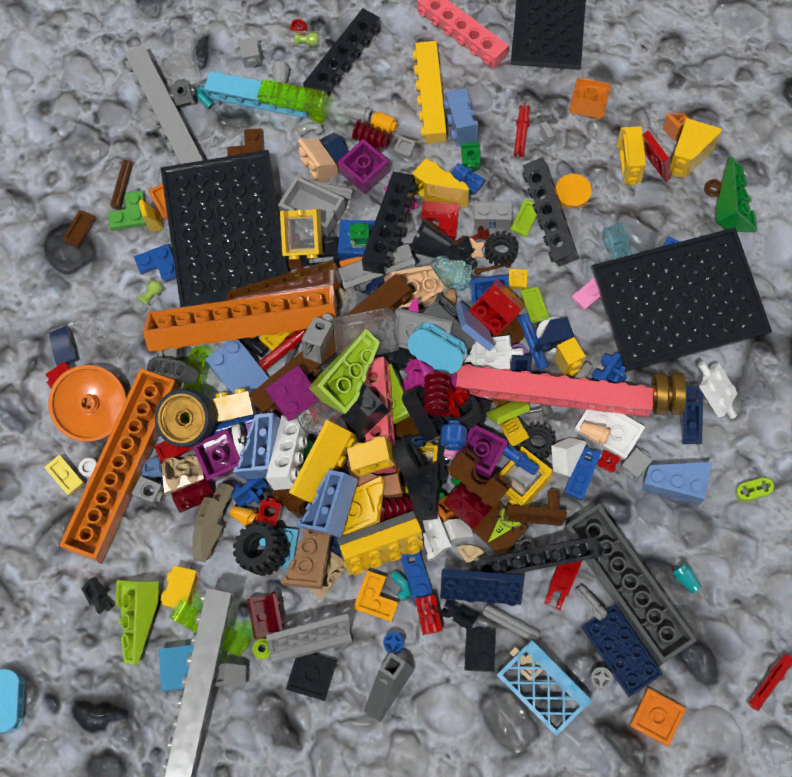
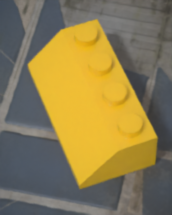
(325, 455)

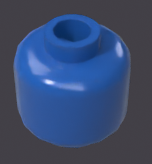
(453, 435)

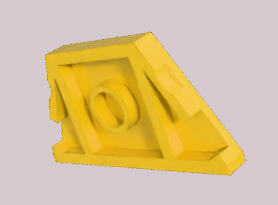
(365, 506)

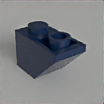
(553, 334)

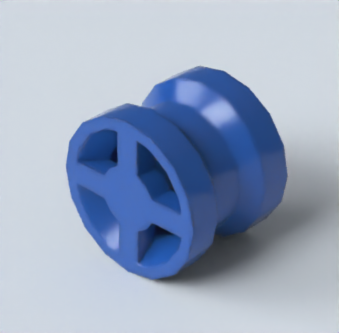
(393, 639)

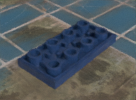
(481, 587)
(622, 651)

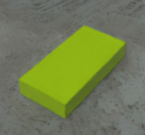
(524, 219)
(534, 304)
(508, 411)

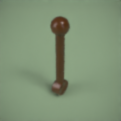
(478, 271)

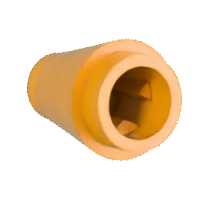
(243, 515)

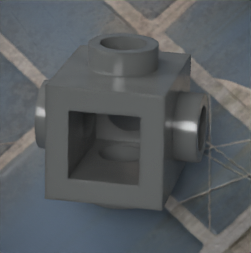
(183, 93)

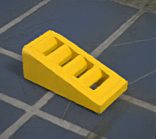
(151, 217)
(514, 431)

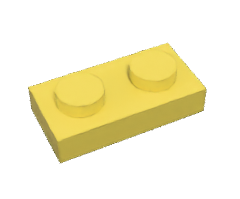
(64, 475)

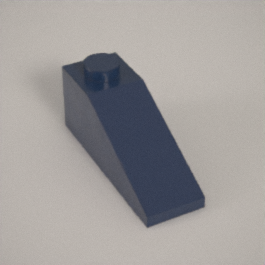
(692, 418)

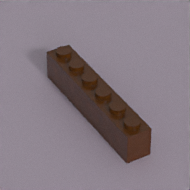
(310, 277)

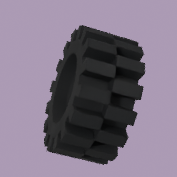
(501, 258)
(546, 433)

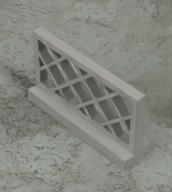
(309, 638)

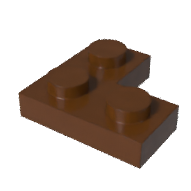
(253, 143)

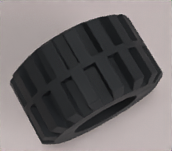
(248, 543)

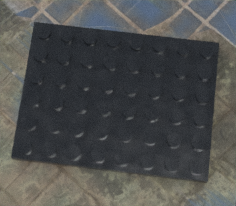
(223, 225)
(681, 299)

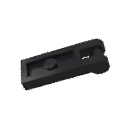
(442, 461)

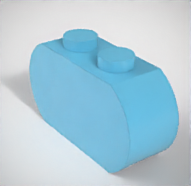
(437, 348)
(11, 701)

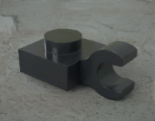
(463, 250)
(94, 594)
(461, 615)

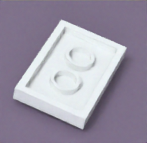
(623, 431)

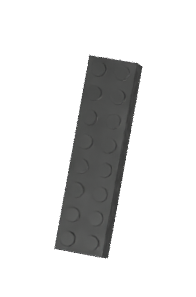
(632, 588)

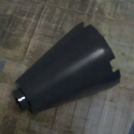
(432, 242)

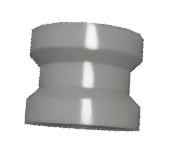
(601, 674)

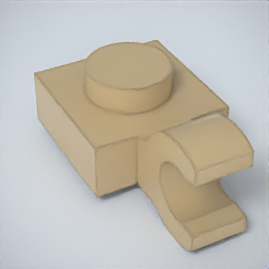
(526, 661)

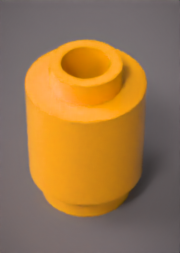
(384, 121)

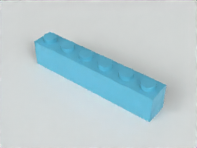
(241, 92)

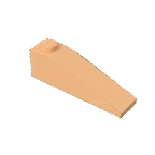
(421, 280)

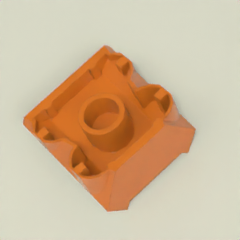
(590, 98)

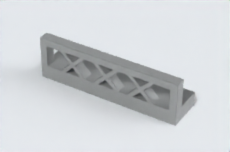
(353, 273)

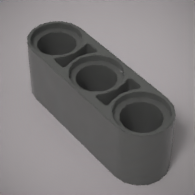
(173, 369)

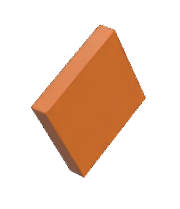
(657, 717)

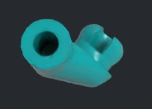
(204, 100)
(403, 584)

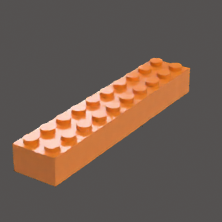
(237, 318)
(117, 469)

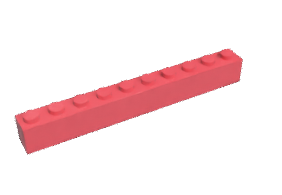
(556, 391)

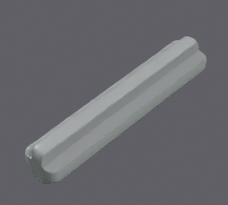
(339, 190)
(511, 623)

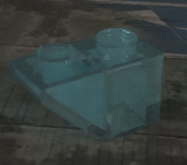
(616, 241)
(452, 273)

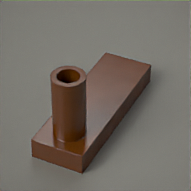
(533, 515)

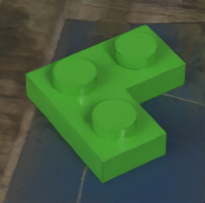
(129, 217)

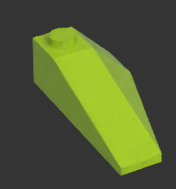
(343, 378)
(137, 605)

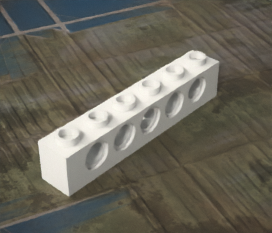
(287, 454)

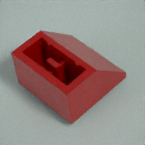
(496, 307)

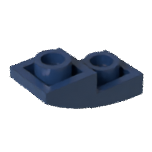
(61, 346)

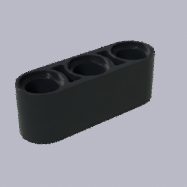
(426, 424)

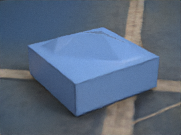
(152, 468)

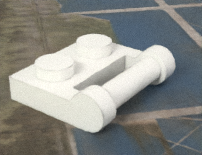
(434, 538)

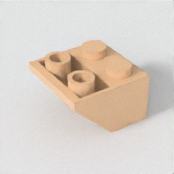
(317, 159)

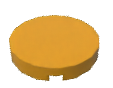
(573, 190)

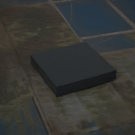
(312, 676)

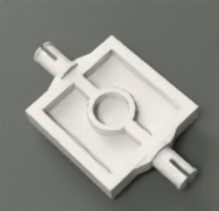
(497, 358)
(718, 389)

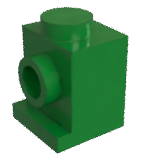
(470, 155)
(359, 232)

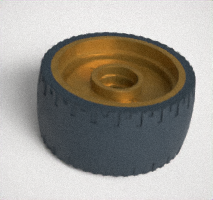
(171, 417)

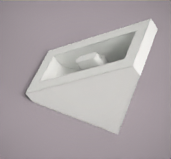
(566, 455)
(457, 530)

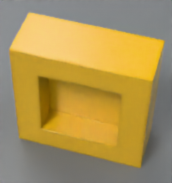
(518, 279)

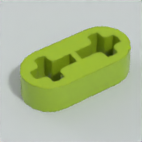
(753, 485)

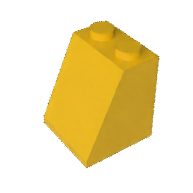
(693, 147)

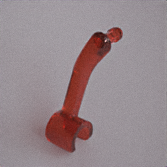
(481, 234)

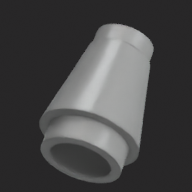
(280, 71)
(364, 113)

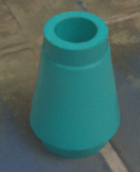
(687, 578)

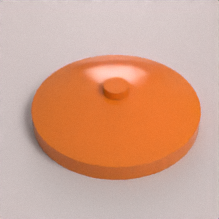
(86, 403)

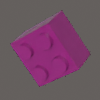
(363, 166)
(291, 393)
(488, 448)
(217, 456)

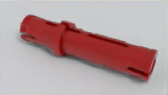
(522, 124)
(282, 349)
(769, 684)

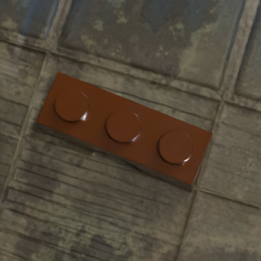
(489, 490)

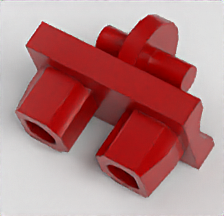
(457, 396)
(428, 615)

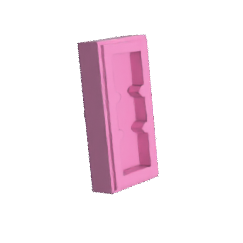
(587, 295)

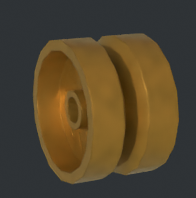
(668, 393)

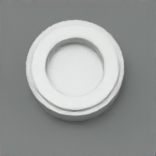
(87, 466)

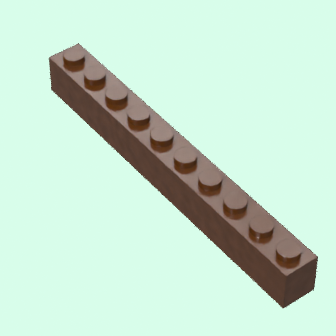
(390, 295)

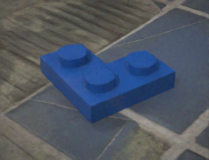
(158, 258)

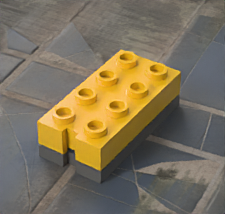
(380, 543)

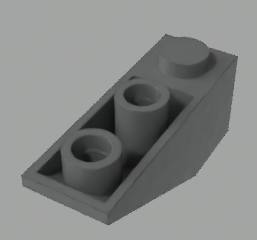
(387, 686)

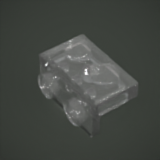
(314, 417)

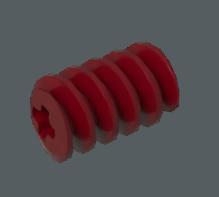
(373, 137)
(436, 393)
(395, 507)

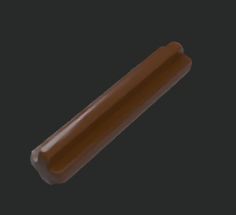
(121, 184)

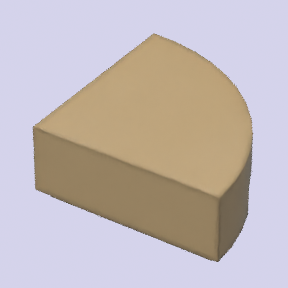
(469, 553)

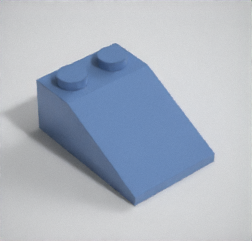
(236, 367)

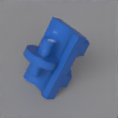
(466, 175)
(614, 369)
(249, 492)

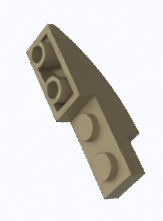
(206, 528)

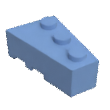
(460, 117)
(259, 447)
(679, 481)
(331, 505)

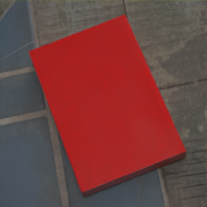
(657, 156)

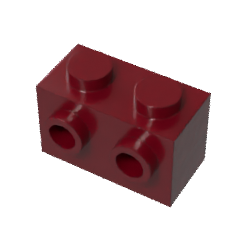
(467, 506)

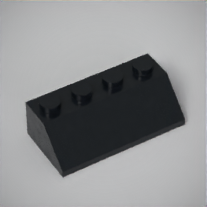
(365, 411)

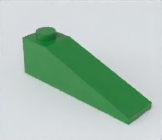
(734, 201)

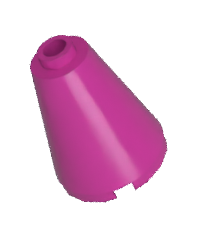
(417, 370)

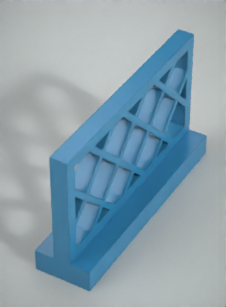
(560, 678)

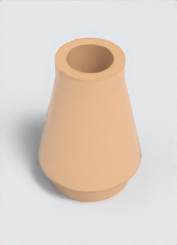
(597, 433)

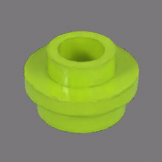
(261, 655)

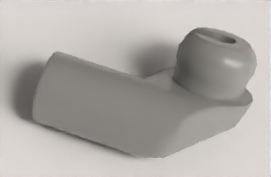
(310, 126)

